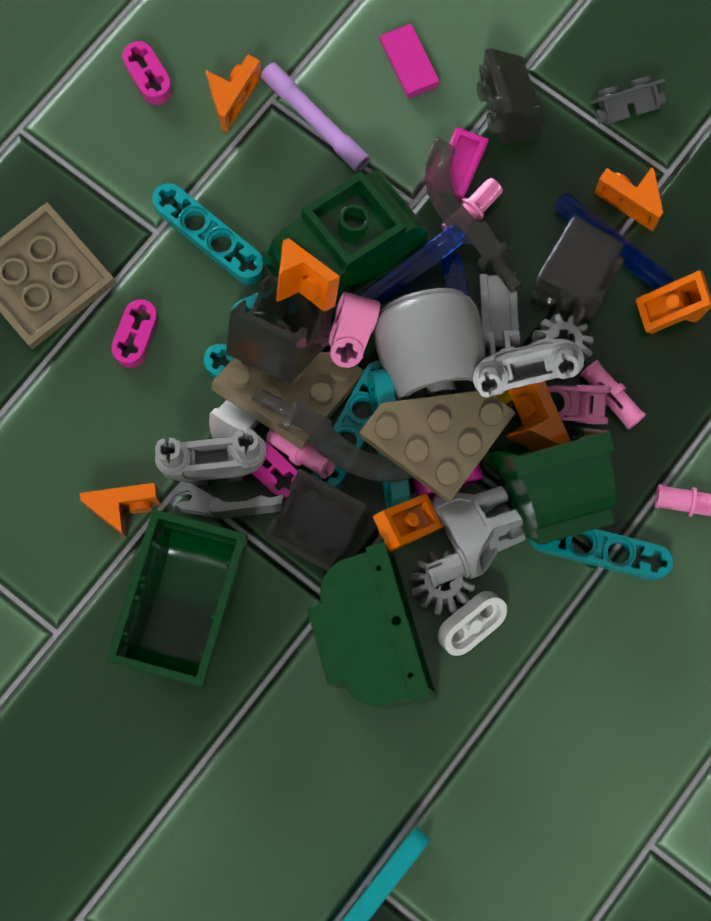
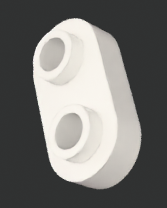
(472, 623)

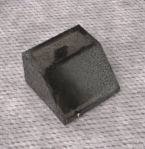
(509, 97)

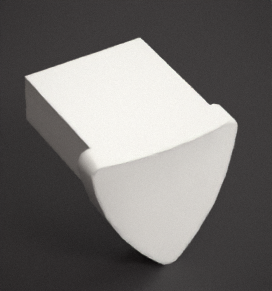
(229, 420)

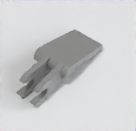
(498, 314)
(209, 506)

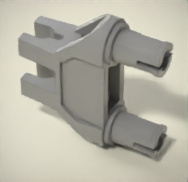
(527, 365)
(211, 458)
(477, 531)

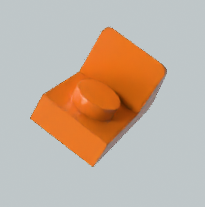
(232, 95)
(638, 202)
(306, 275)
(675, 302)
(539, 416)
(111, 503)
(407, 522)

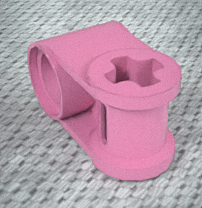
(352, 325)
(579, 401)

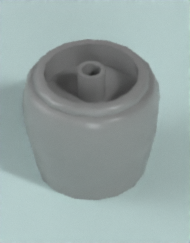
(430, 343)

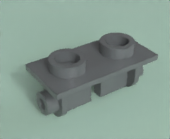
(614, 102)

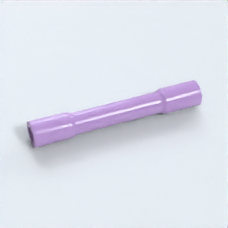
(341, 143)

